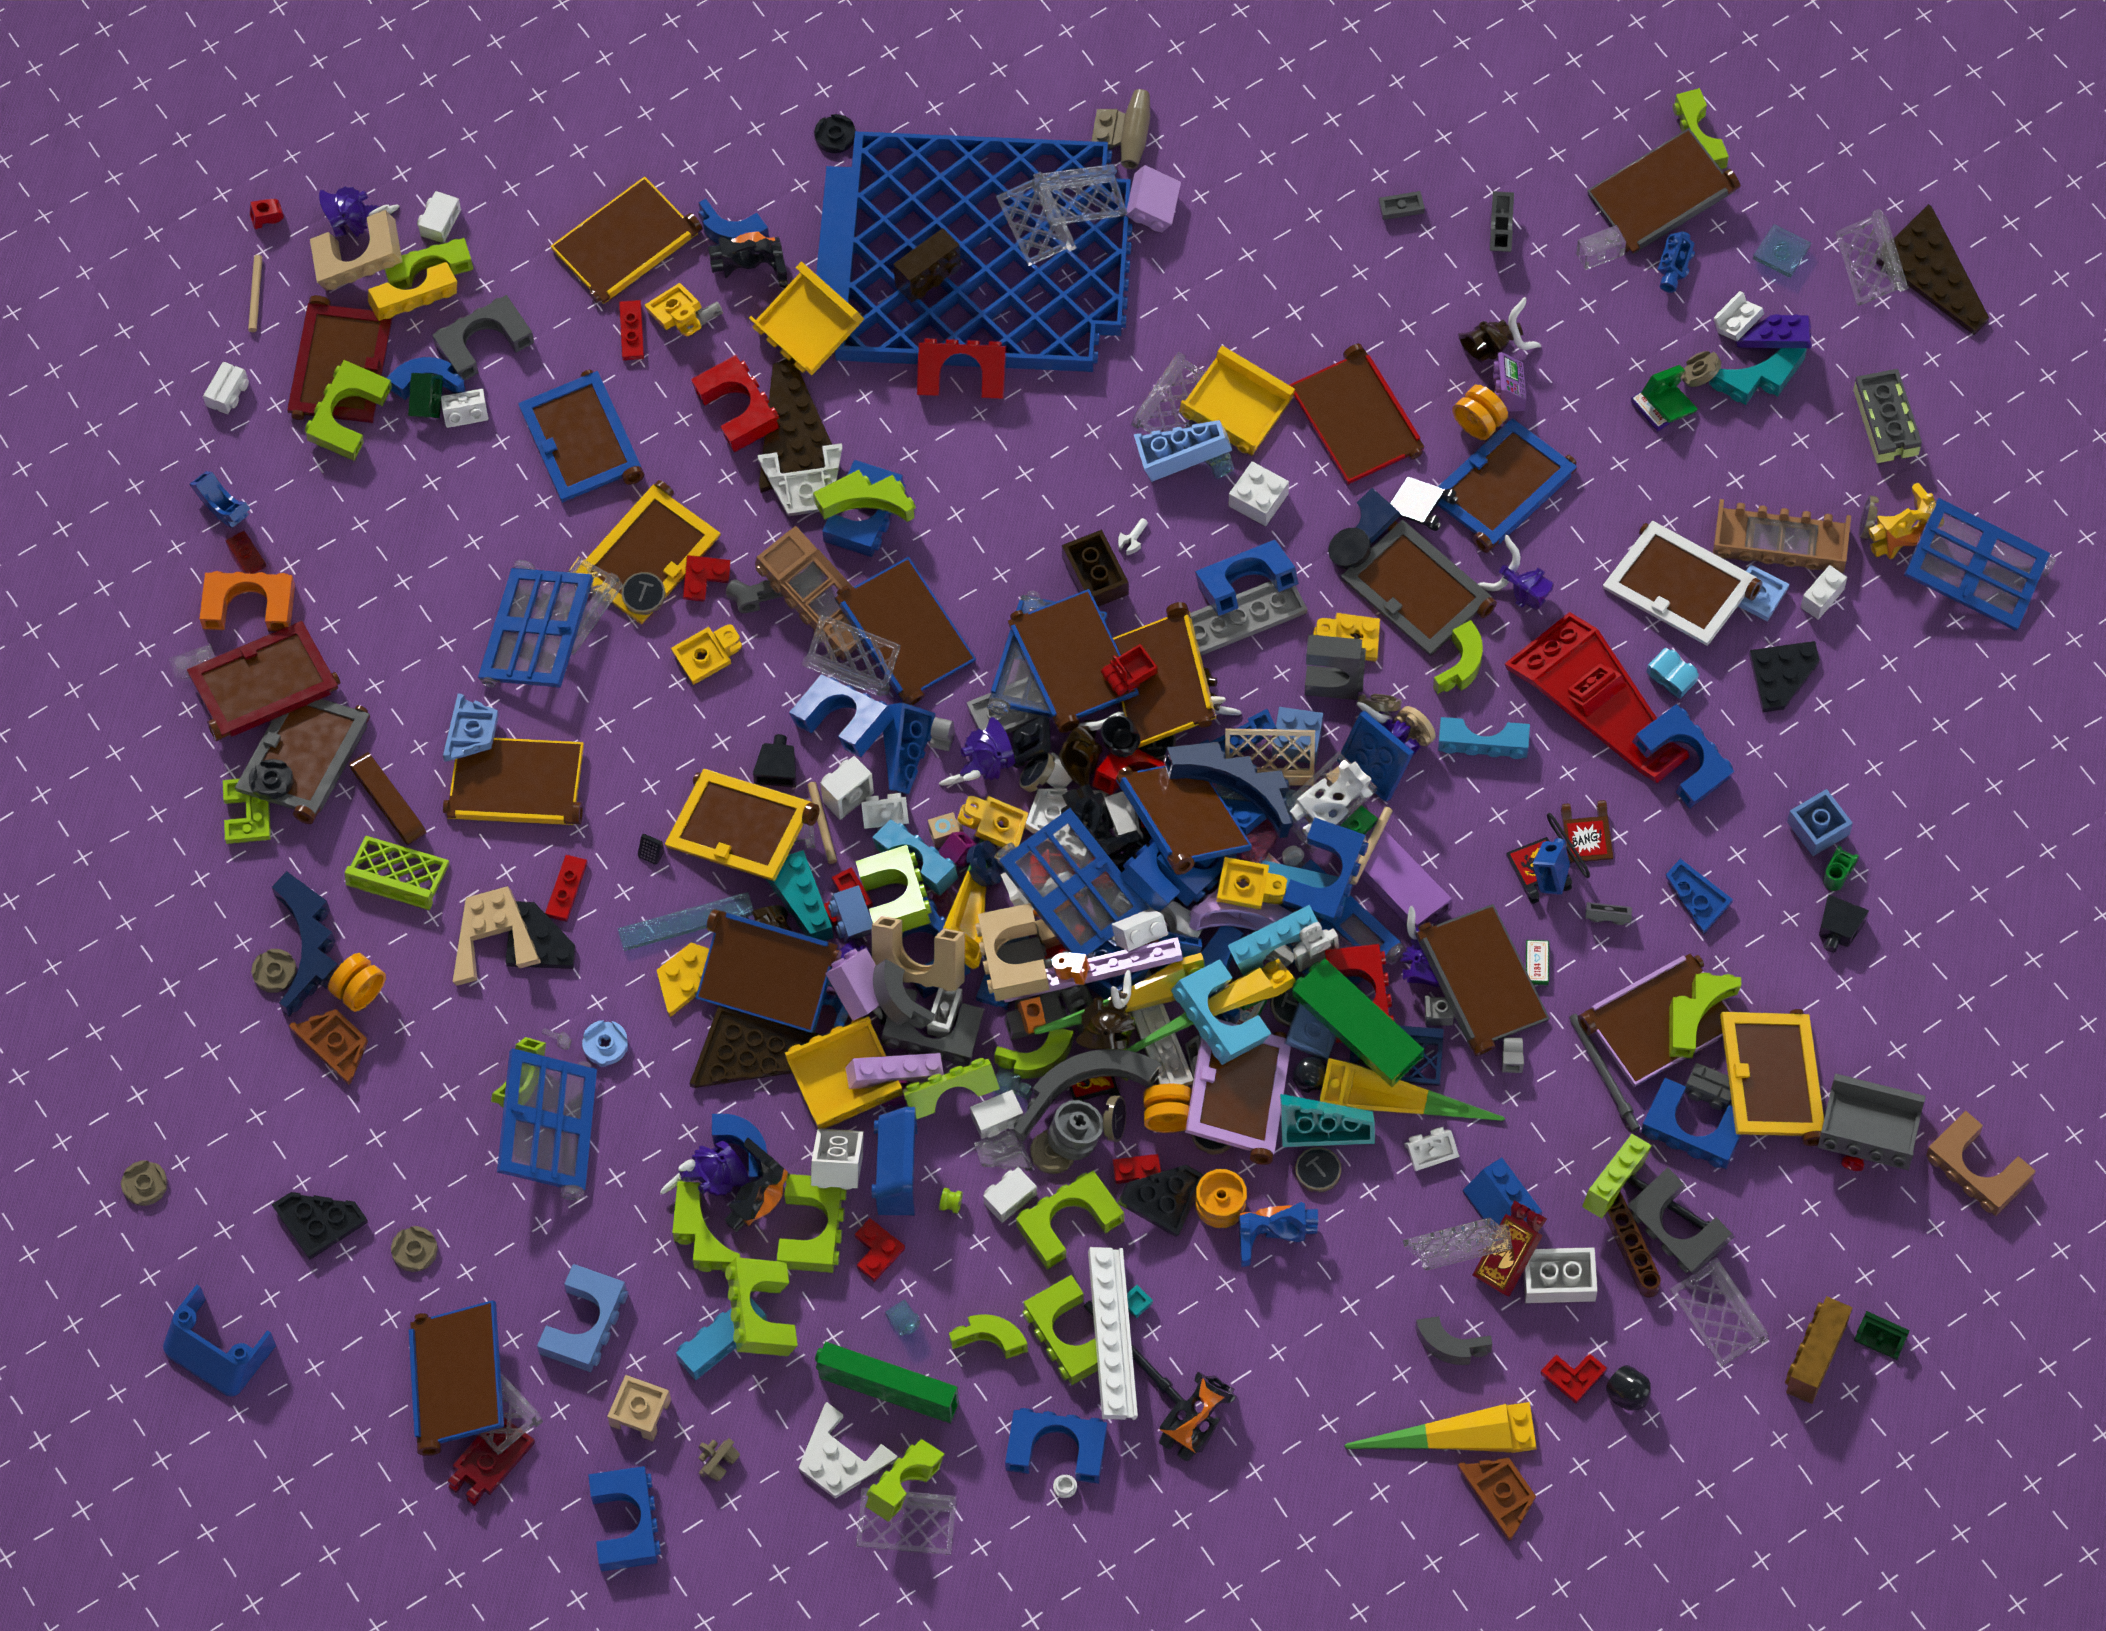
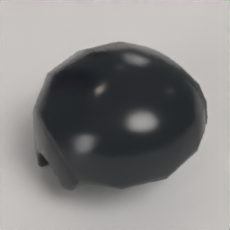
(1310, 1074)

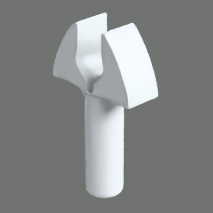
(1132, 537)

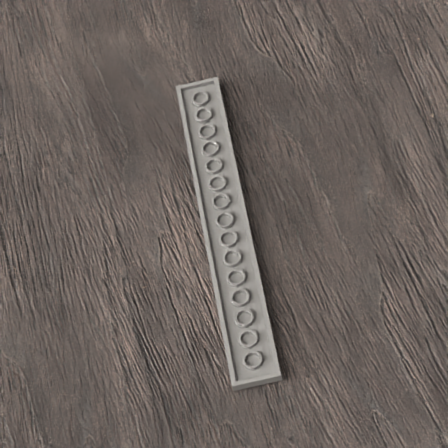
(1257, 611)

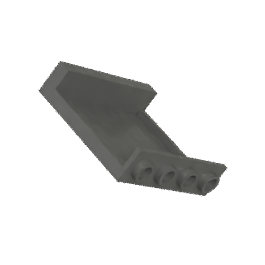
(1871, 1121)

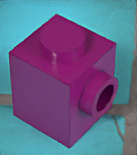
(956, 848)

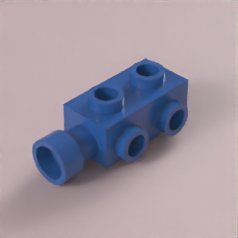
(1675, 260)

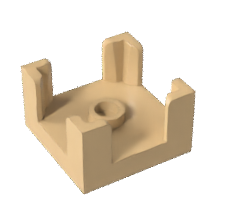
(638, 1406)

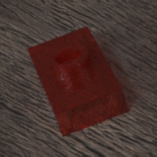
(245, 553)

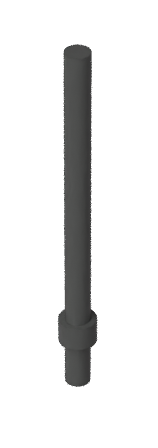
(1625, 1108)

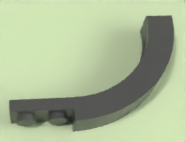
(1080, 1068)

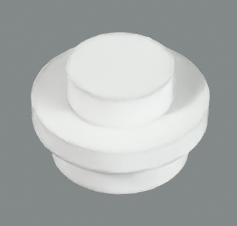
(1292, 856)
(1065, 1486)

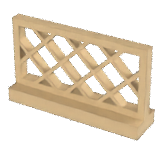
(1294, 775)

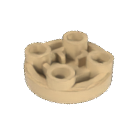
(1420, 726)

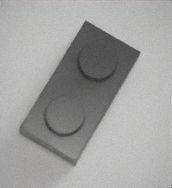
(1401, 205)
(1617, 914)

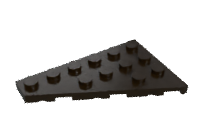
(1936, 271)
(800, 427)
(745, 1048)

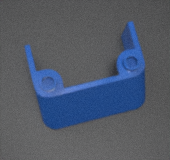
(895, 1162)
(221, 1370)

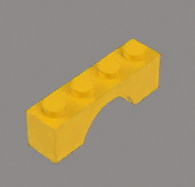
(389, 301)

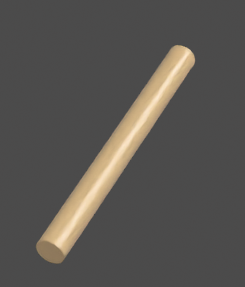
(255, 293)
(1386, 813)
(822, 823)

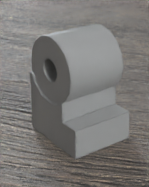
(942, 734)
(1512, 1055)

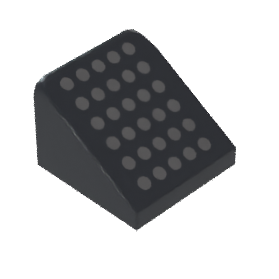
(650, 849)

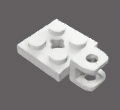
(1313, 945)

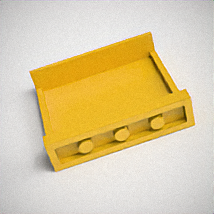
(807, 321)
(1240, 397)
(823, 1076)

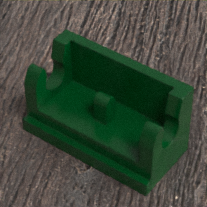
(425, 395)
(1881, 1335)

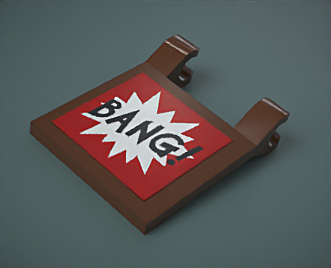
(1588, 835)

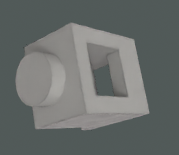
(1434, 1015)

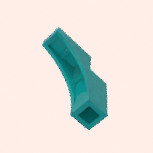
(1769, 375)

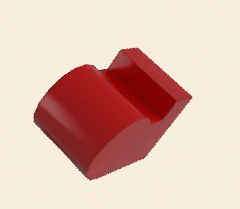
(265, 212)

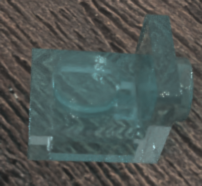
(1221, 465)
(903, 1318)

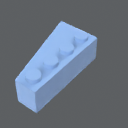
(1181, 448)

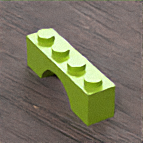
(1691, 108)
(453, 252)
(976, 1077)
(1614, 1176)
(917, 1464)

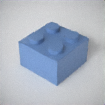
(1298, 720)
(1819, 822)
(851, 914)

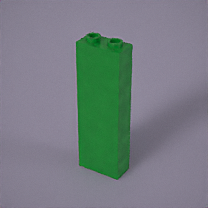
(1357, 1022)
(887, 1382)

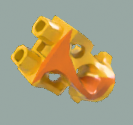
(1897, 530)

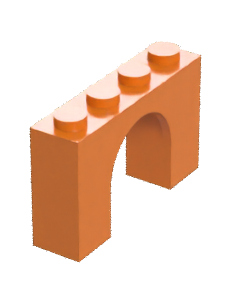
(222, 587)

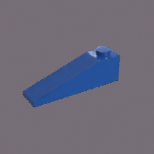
(905, 744)

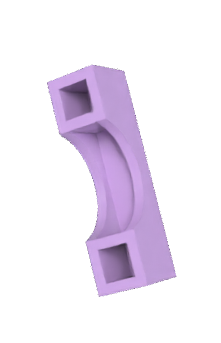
(878, 1070)

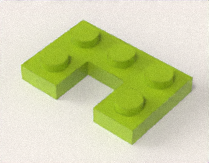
(257, 821)

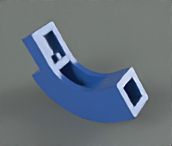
(717, 227)
(401, 376)
(219, 500)
(735, 1131)

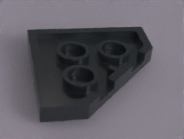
(1782, 672)
(549, 941)
(1163, 1197)
(318, 1220)

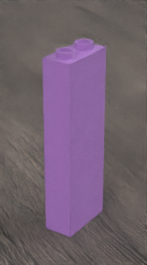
(1404, 882)

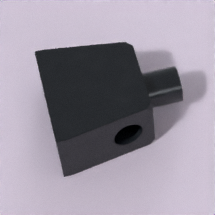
(776, 764)
(1841, 923)

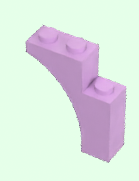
(1214, 913)

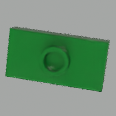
(1360, 820)

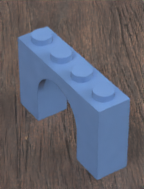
(585, 1348)

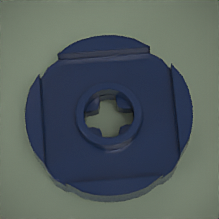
(979, 856)

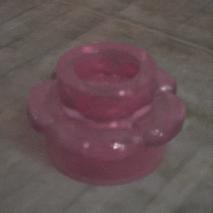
(949, 900)

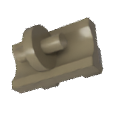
(724, 1451)

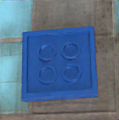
(1377, 754)

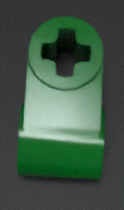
(1841, 865)

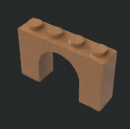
(1992, 1192)

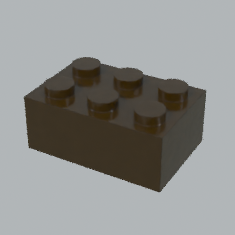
(927, 265)
(1095, 568)

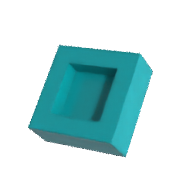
(1138, 1301)

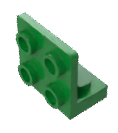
(1666, 397)

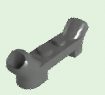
(748, 596)

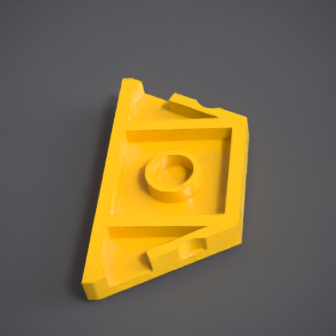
(682, 976)

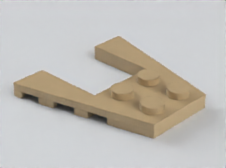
(487, 916)

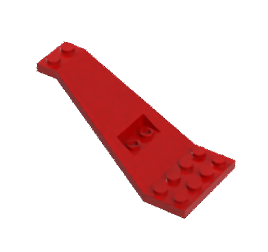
(1590, 684)

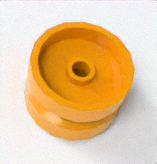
(1480, 412)
(357, 982)
(1166, 1107)
(1220, 1198)

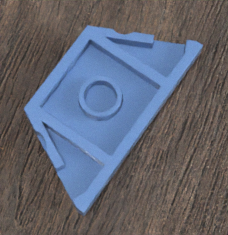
(470, 729)

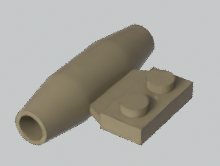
(1126, 128)

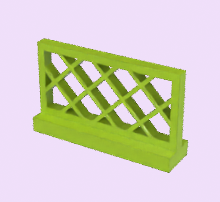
(389, 885)

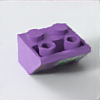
(1509, 382)

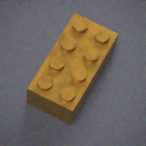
(1817, 1349)

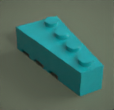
(801, 897)
(1322, 1123)

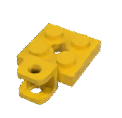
(681, 315)
(1346, 625)
(716, 646)
(987, 816)
(1261, 888)

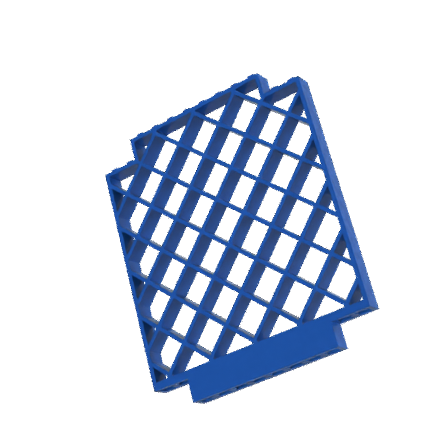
(839, 243)

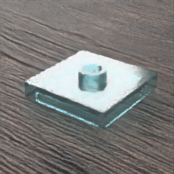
(1781, 251)

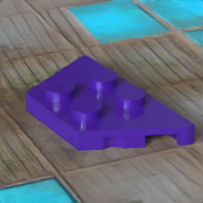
(1779, 332)

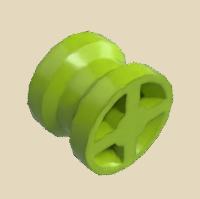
(951, 1200)

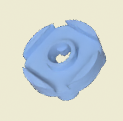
(605, 1055)

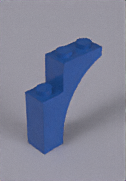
(1218, 949)

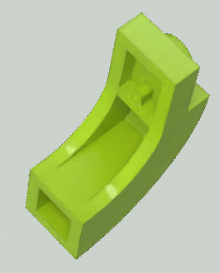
(991, 1329)

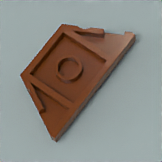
(333, 1041)
(1500, 1491)

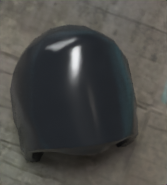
(1120, 736)
(1629, 1388)

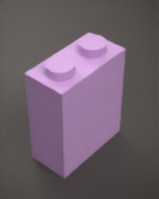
(1153, 199)
(854, 982)

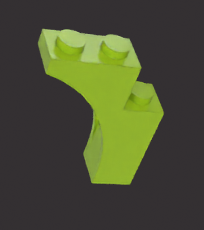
(857, 492)
(1687, 1012)
(690, 1227)

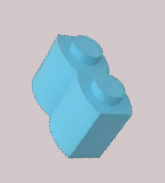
(1672, 672)

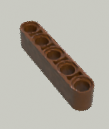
(387, 798)
(1633, 1253)

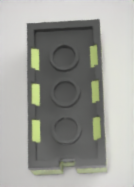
(1887, 415)

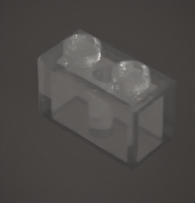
(1601, 247)

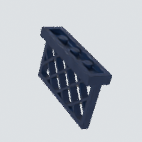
(1426, 1037)

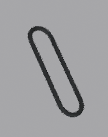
(1587, 873)

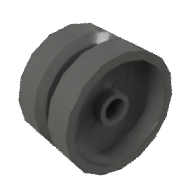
(1075, 1130)

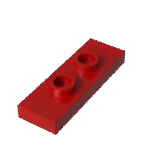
(631, 330)
(566, 888)

